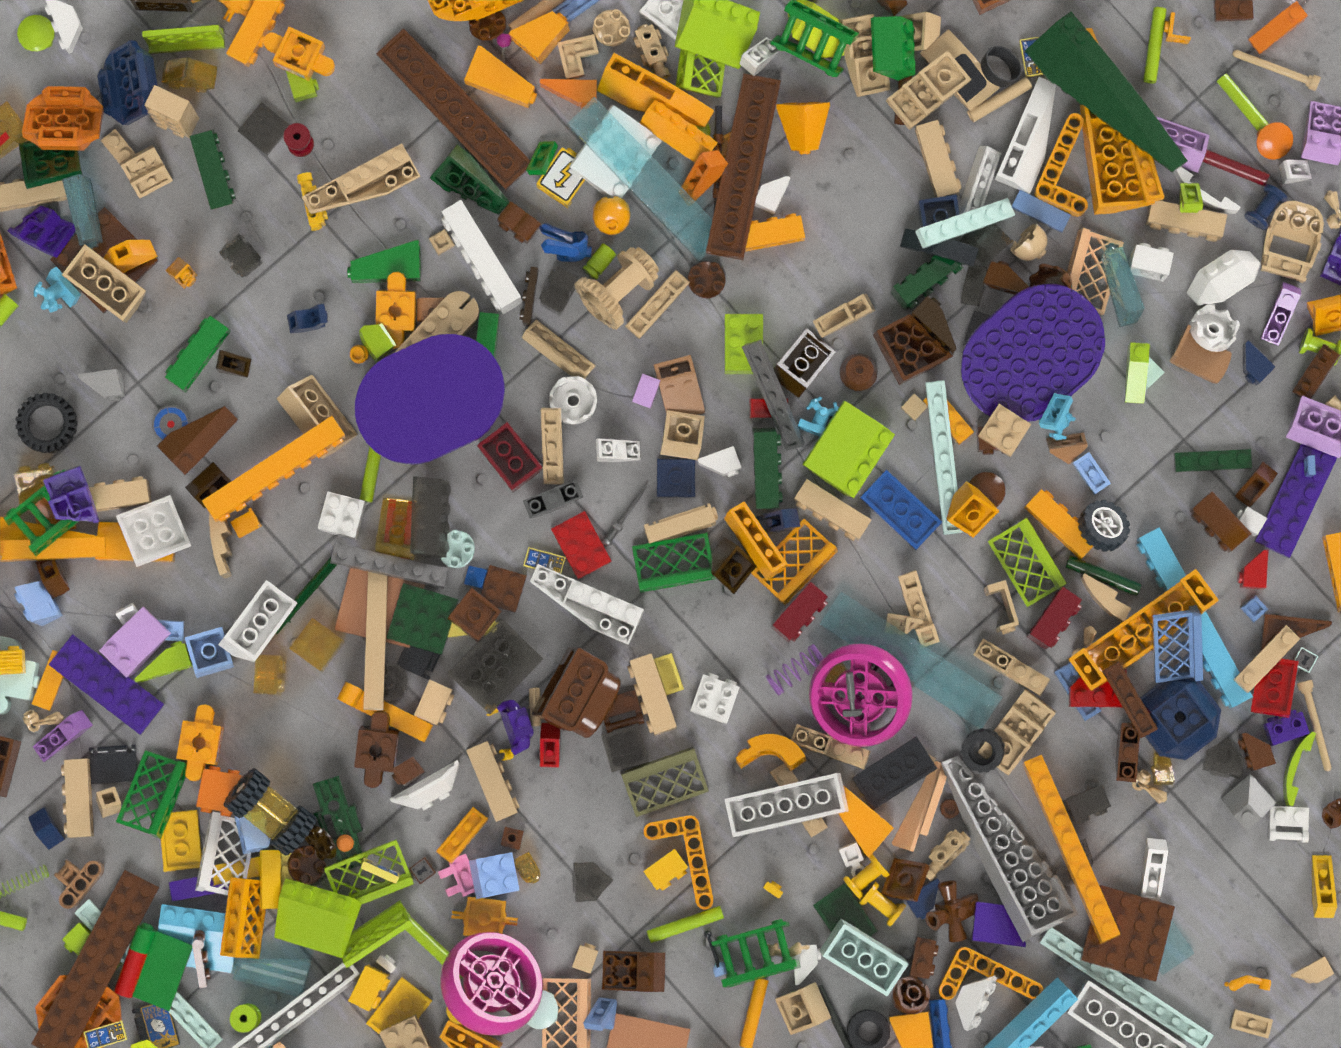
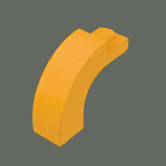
(772, 745)

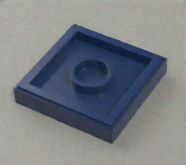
(676, 478)

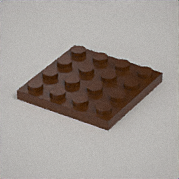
(1142, 935)

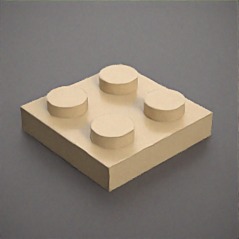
(1004, 430)

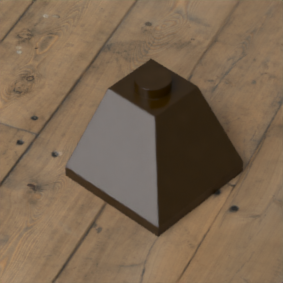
(731, 565)

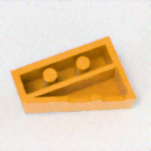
(461, 1037)

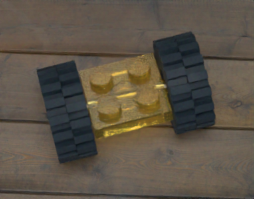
(269, 811)

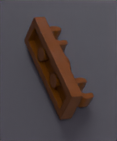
(1316, 372)

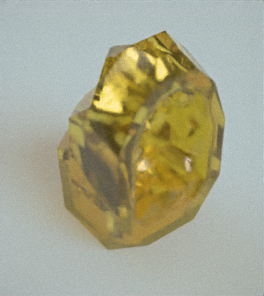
(527, 868)

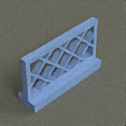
(1194, 647)

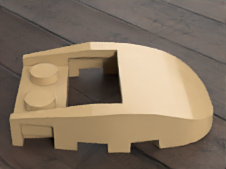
(1299, 224)

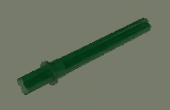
(309, 589)

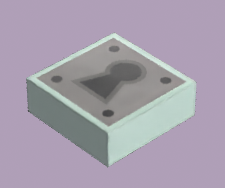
(1306, 659)

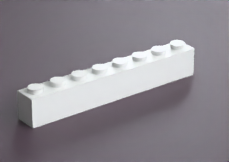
(301, 1008)

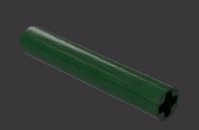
(1103, 575)

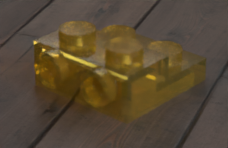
(31, 480)

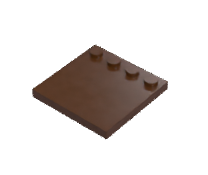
(112, 234)

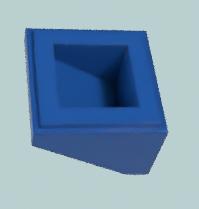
(475, 577)

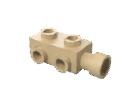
(648, 46)
(947, 850)

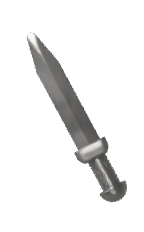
(616, 527)

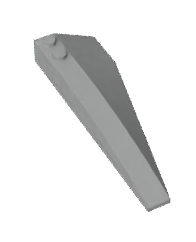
(1022, 880)

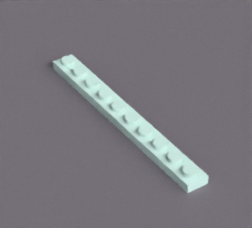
(1128, 990)
(180, 1009)

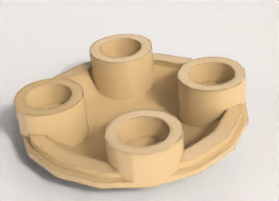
(611, 27)

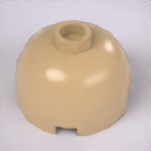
(1031, 244)

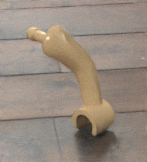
(793, 950)

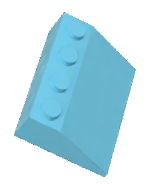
(185, 921)

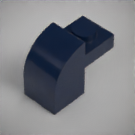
(308, 319)

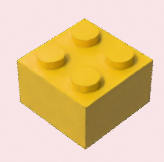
(369, 988)

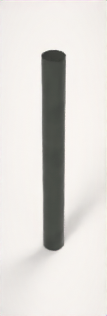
(834, 1018)

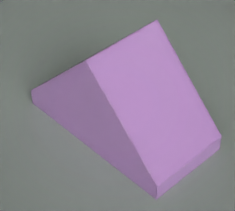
(646, 391)

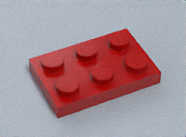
(581, 545)
(1275, 690)

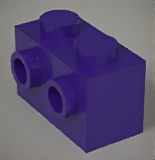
(1285, 728)

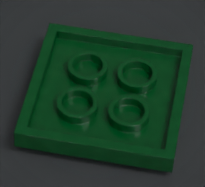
(47, 166)
(422, 619)

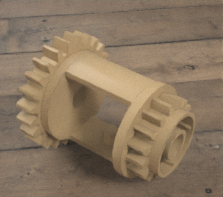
(603, 299)

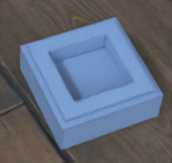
(1309, 466)
(1254, 608)

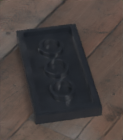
(894, 773)

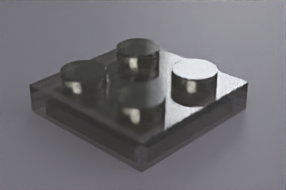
(263, 129)

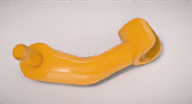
(1236, 984)

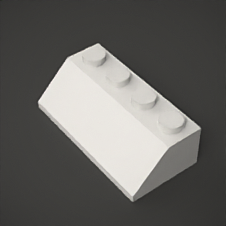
(258, 623)

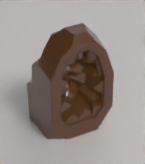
(1332, 814)

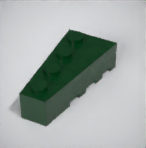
(211, 169)
(924, 280)
(766, 468)

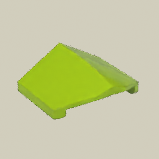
(376, 341)

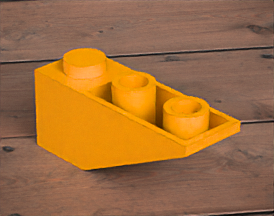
(182, 273)

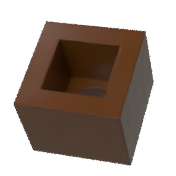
(518, 834)

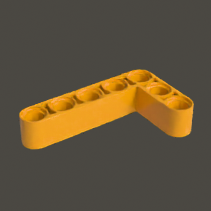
(1057, 167)
(399, 718)
(691, 853)
(988, 971)

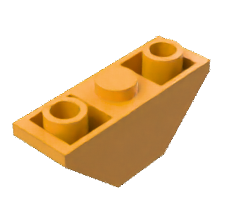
(130, 254)

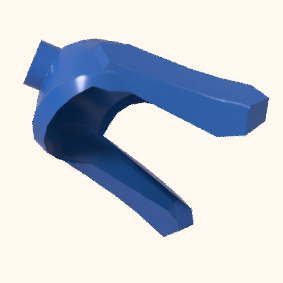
(572, 250)

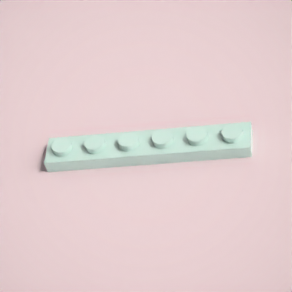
(965, 223)

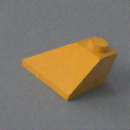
(970, 509)

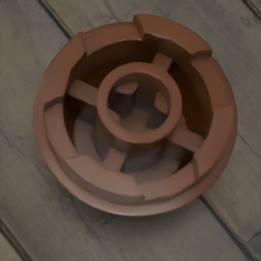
(858, 372)
(910, 995)

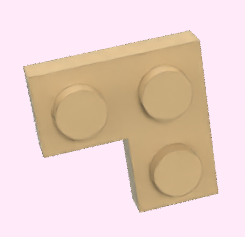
(571, 53)

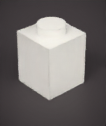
(1251, 520)

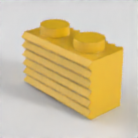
(12, 661)

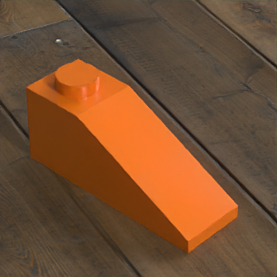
(1278, 27)
(575, 91)
(704, 173)

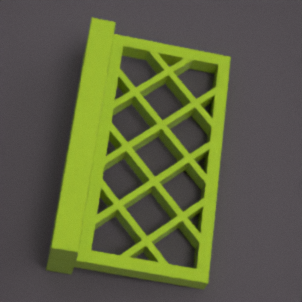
(184, 39)
(685, 74)
(1042, 554)
(380, 888)
(376, 932)

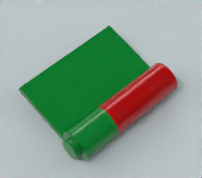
(153, 967)

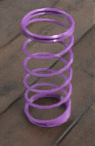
(777, 689)

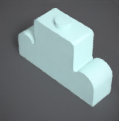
(17, 685)

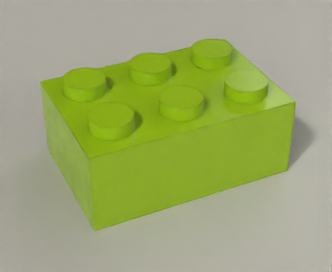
(738, 331)

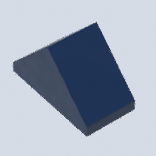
(45, 828)

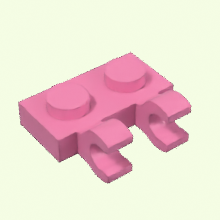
(462, 874)

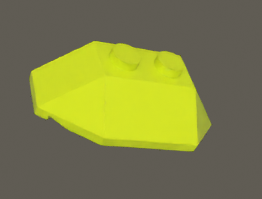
(816, 33)

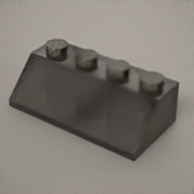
(430, 517)

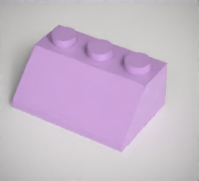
(1189, 141)
(1316, 426)

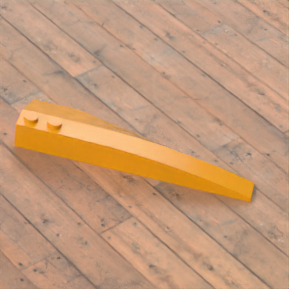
(1109, 166)
(70, 545)

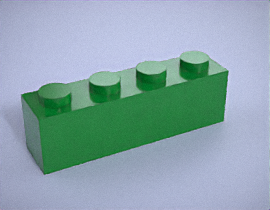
(197, 354)

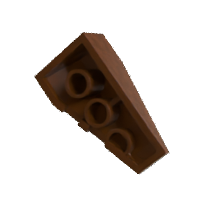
(194, 440)

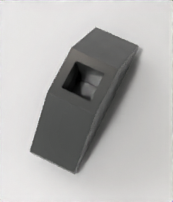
(553, 499)

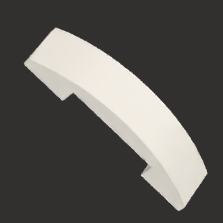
(1224, 206)

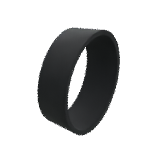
(1011, 61)

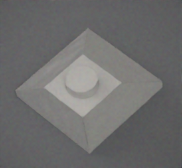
(106, 383)
(1248, 801)

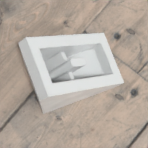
(1294, 171)

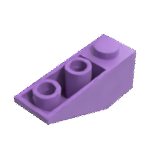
(1281, 313)
(62, 735)

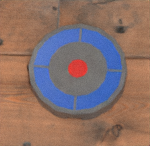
(167, 420)

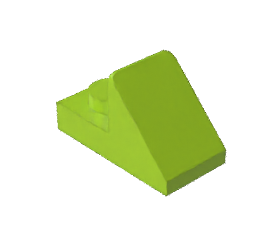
(1190, 198)

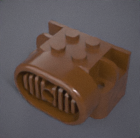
(578, 693)

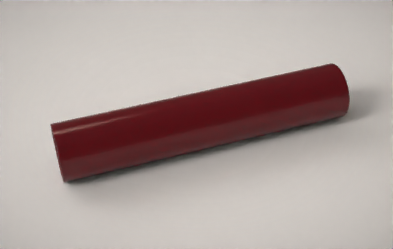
(1236, 168)

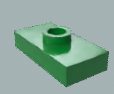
(542, 158)

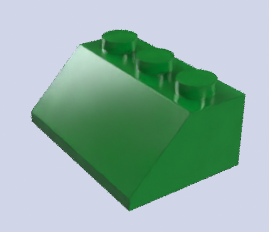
(893, 47)

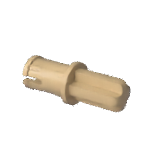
(534, 696)

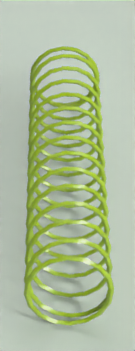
(38, 876)

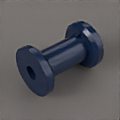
(1266, 206)

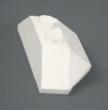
(1224, 277)
(429, 789)

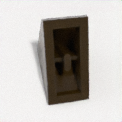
(233, 364)

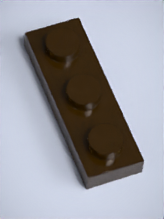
(529, 296)

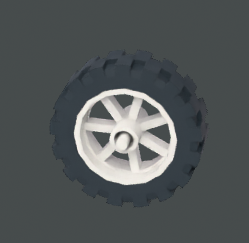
(1114, 520)

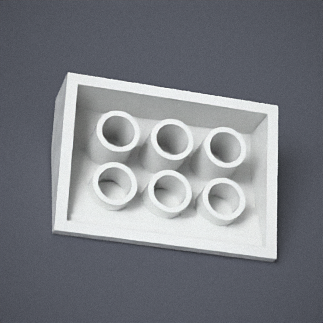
(597, 173)

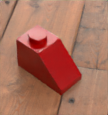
(1254, 573)
(549, 745)

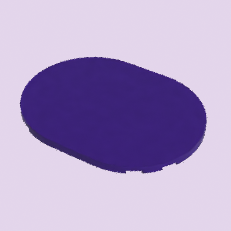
(1031, 348)
(429, 399)

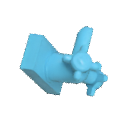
(59, 288)
(1057, 415)
(820, 418)

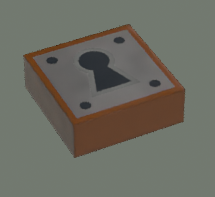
(422, 870)

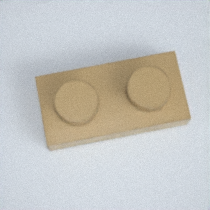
(117, 146)
(1251, 1023)

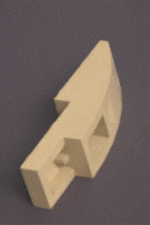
(1011, 667)
(830, 747)

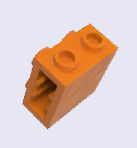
(215, 788)

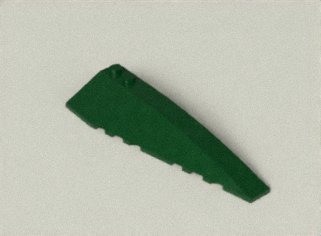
(1084, 71)

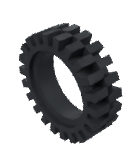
(27, 410)

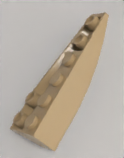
(367, 181)

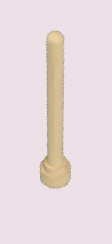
(1311, 81)
(1306, 689)

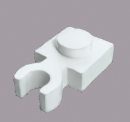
(852, 856)

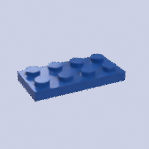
(901, 510)

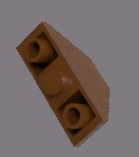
(1127, 753)

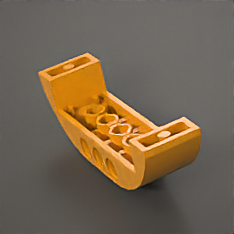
(1135, 635)

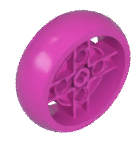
(824, 693)
(515, 962)

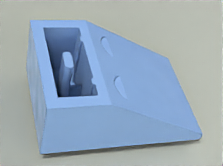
(38, 603)

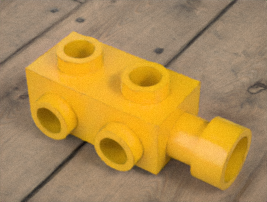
(318, 221)

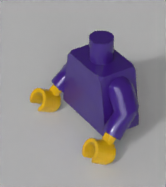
(517, 727)

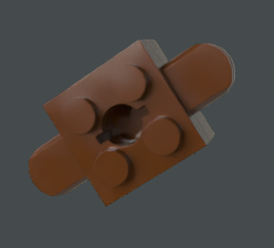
(376, 749)

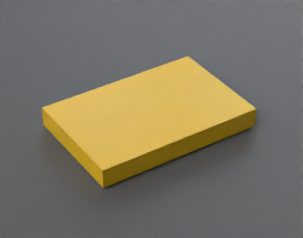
(181, 842)
(399, 1005)

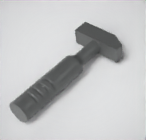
(852, 712)

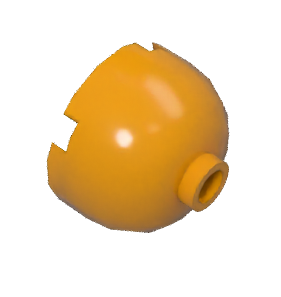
(611, 215)

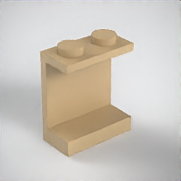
(1003, 588)

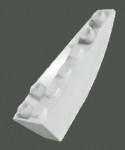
(1030, 140)
(593, 607)

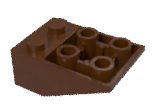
(633, 971)

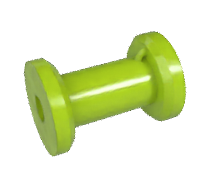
(1314, 343)
(253, 1017)

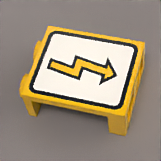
(560, 180)

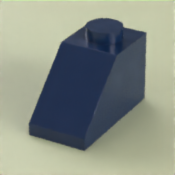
(1255, 364)
(779, 520)
(925, 901)

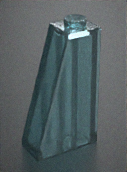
(83, 210)
(1122, 286)
(275, 974)

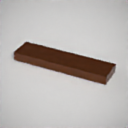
(1129, 700)

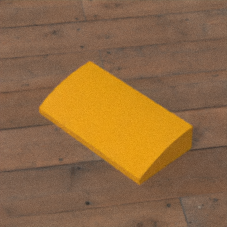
(116, 544)

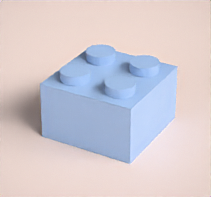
(206, 654)
(494, 875)

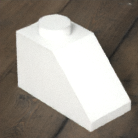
(771, 194)
(722, 462)
(807, 961)

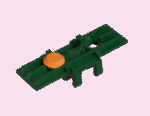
(343, 819)

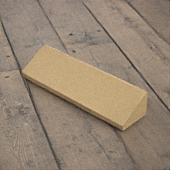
(557, 350)

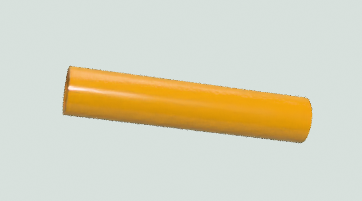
(753, 1013)

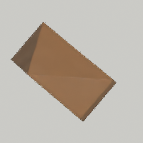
(1068, 448)

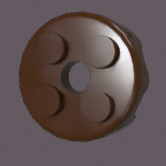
(1050, 275)

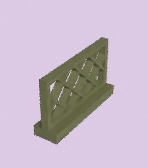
(659, 765)

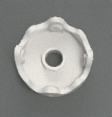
(1220, 322)
(576, 387)

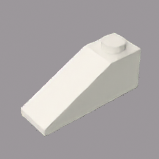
(1154, 868)

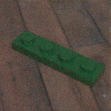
(1213, 460)

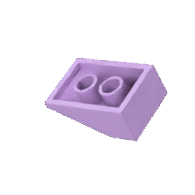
(135, 642)

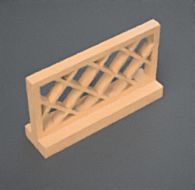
(1077, 262)
(583, 1009)

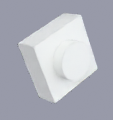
(126, 613)
(387, 963)

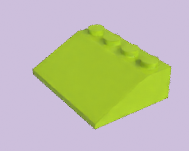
(716, 30)
(848, 449)
(315, 918)

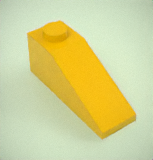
(1323, 887)

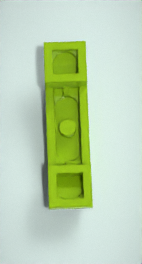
(1289, 791)

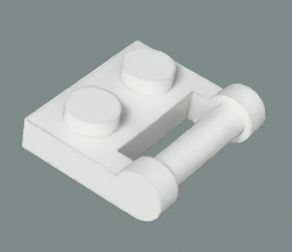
(1288, 817)

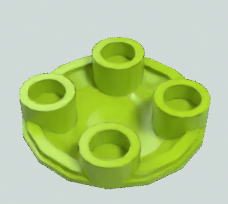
(35, 33)

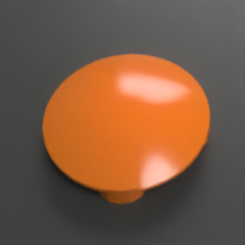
(1274, 140)

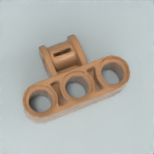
(71, 879)

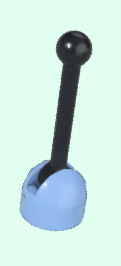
(719, 968)

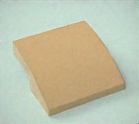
(146, 171)

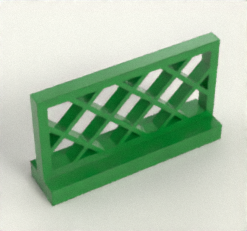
(675, 579)
(166, 803)

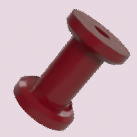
(298, 140)

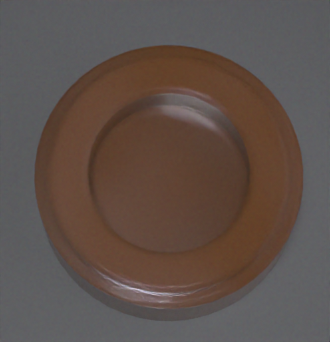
(949, 808)

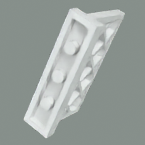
(209, 852)

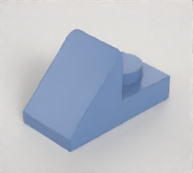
(601, 1015)

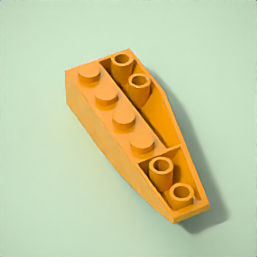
(639, 88)

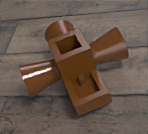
(952, 911)

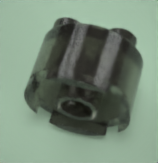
(241, 255)
(401, 682)

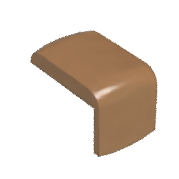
(1198, 360)

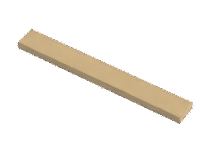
(375, 642)

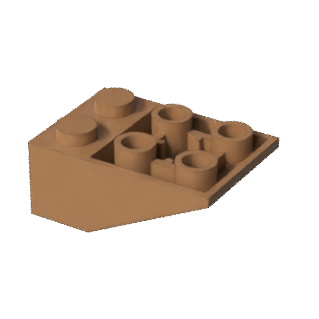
(679, 386)

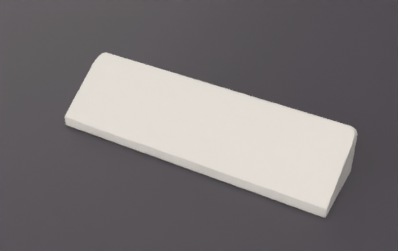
(979, 179)

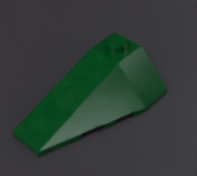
(465, 177)

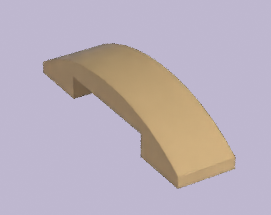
(917, 607)

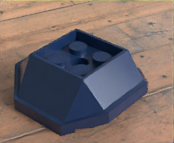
(127, 82)
(1199, 722)

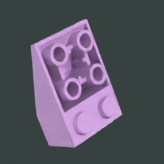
(1322, 134)

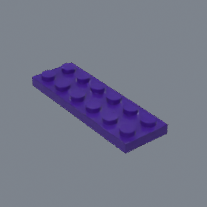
(1294, 502)
(106, 684)

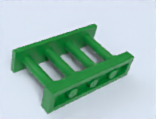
(829, 28)
(52, 531)
(769, 967)

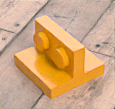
(1325, 314)

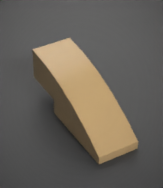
(844, 315)
(1105, 598)

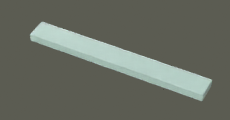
(942, 450)

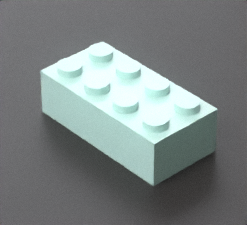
(863, 957)

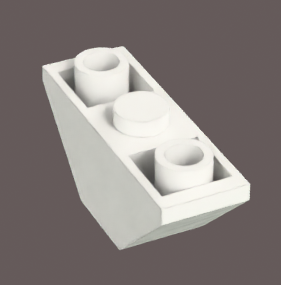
(65, 22)
(758, 56)
(617, 450)
(973, 1001)

